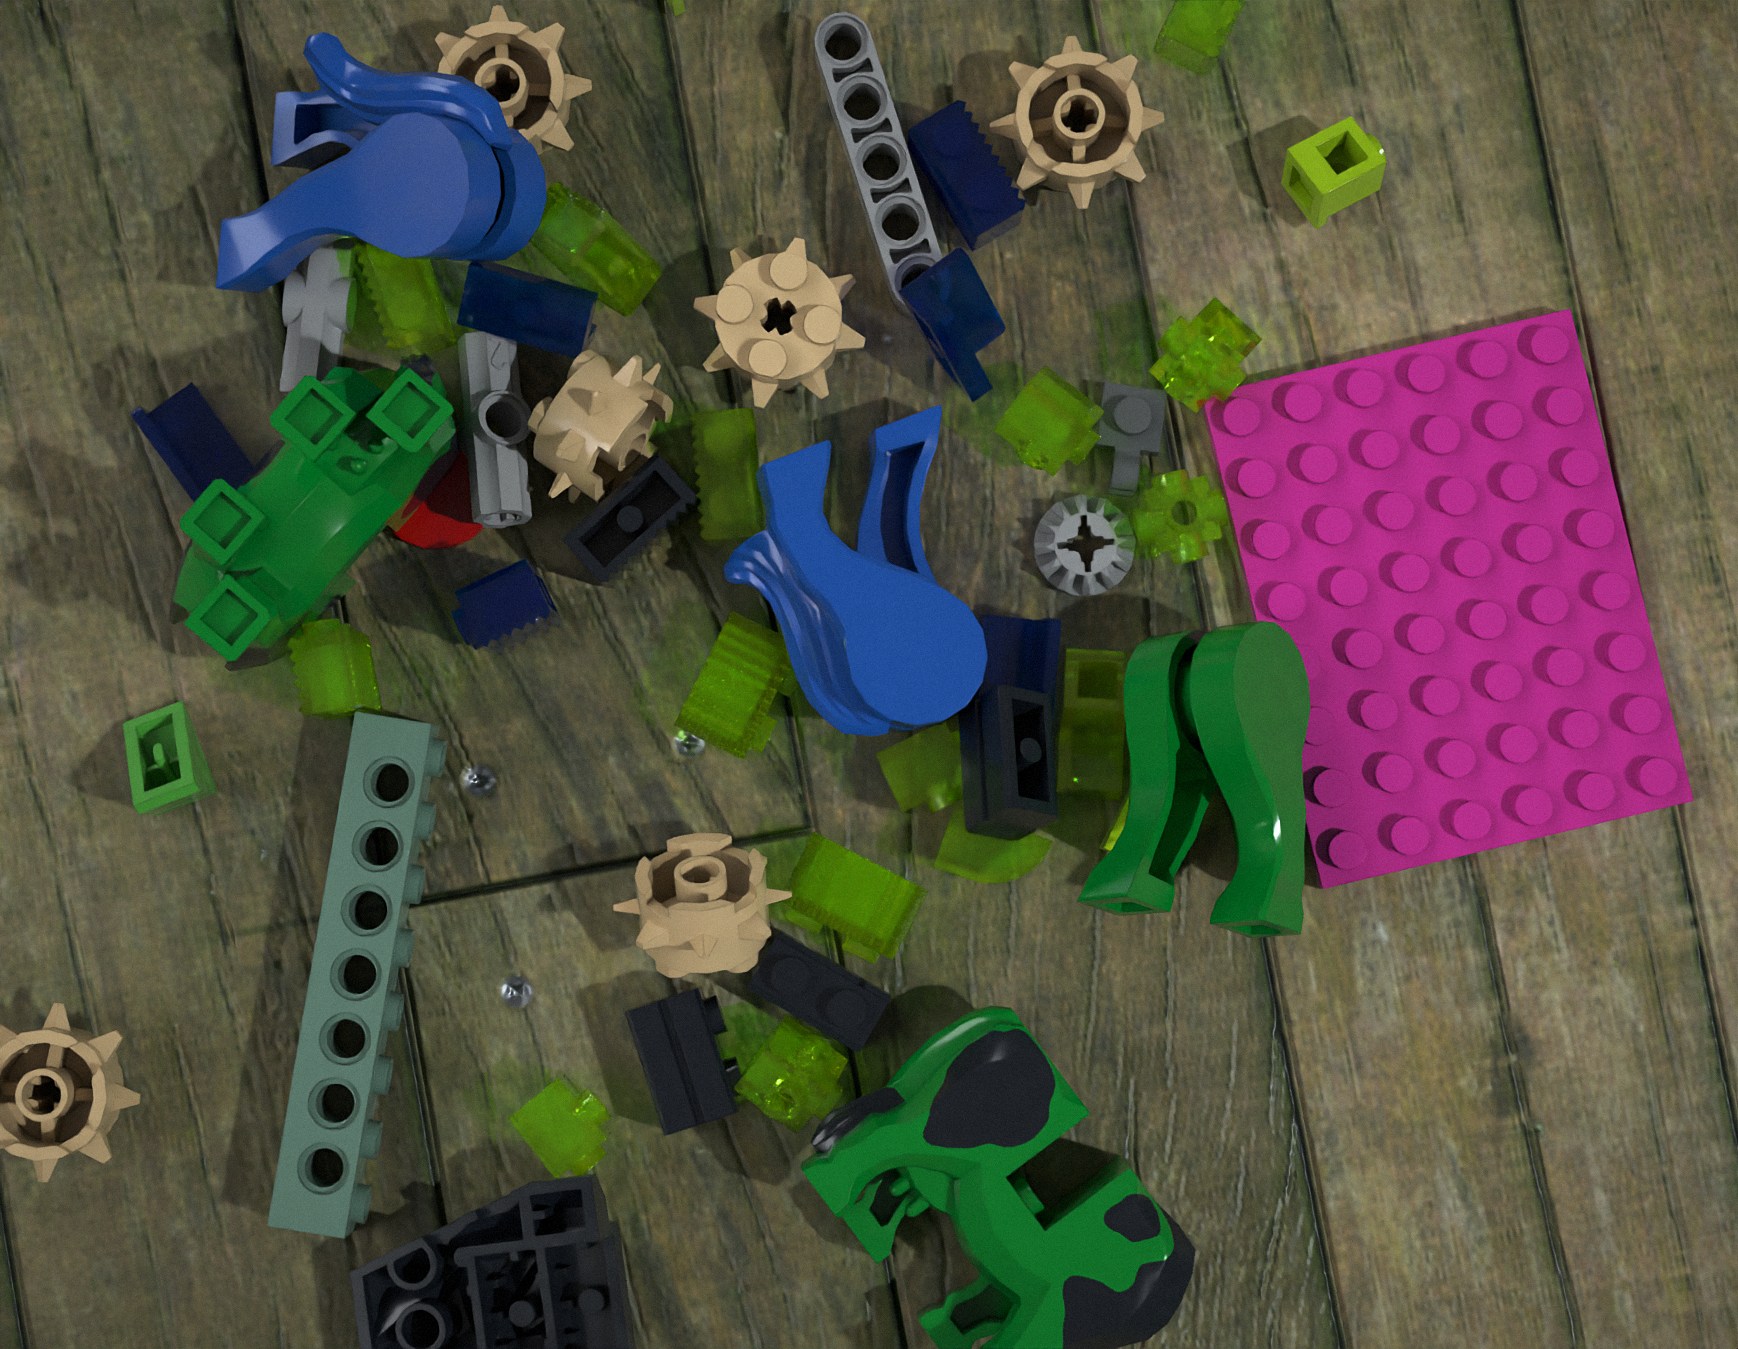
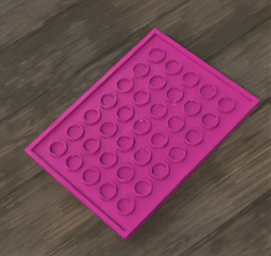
(1455, 593)

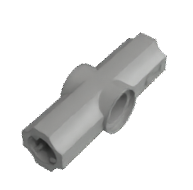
(318, 312)
(494, 462)

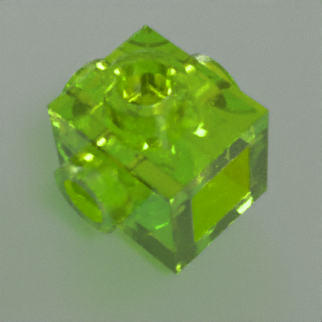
(1204, 355)
(1163, 534)
(793, 1075)

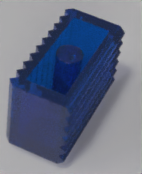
(966, 175)
(505, 608)

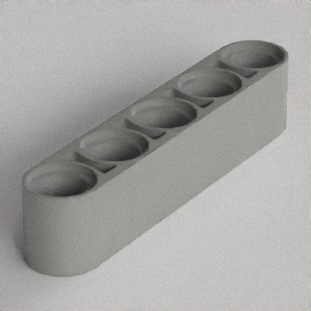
(873, 137)

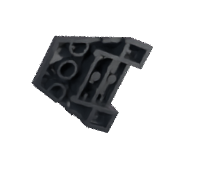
(506, 1276)

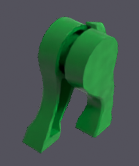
(1203, 715)

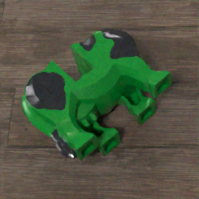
(278, 548)
(945, 1136)

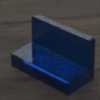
(528, 308)
(955, 319)
(194, 441)
(1021, 654)

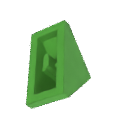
(166, 761)

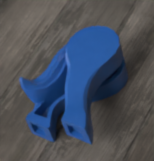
(424, 176)
(868, 623)

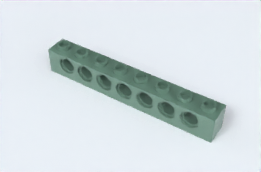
(299, 1195)

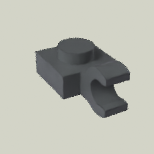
(1129, 429)

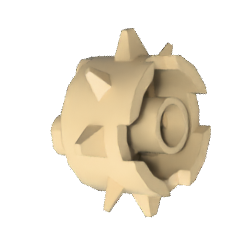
(513, 54)
(1084, 86)
(786, 285)
(598, 425)
(703, 906)
(89, 1085)

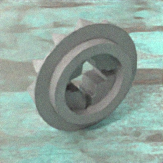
(1065, 567)

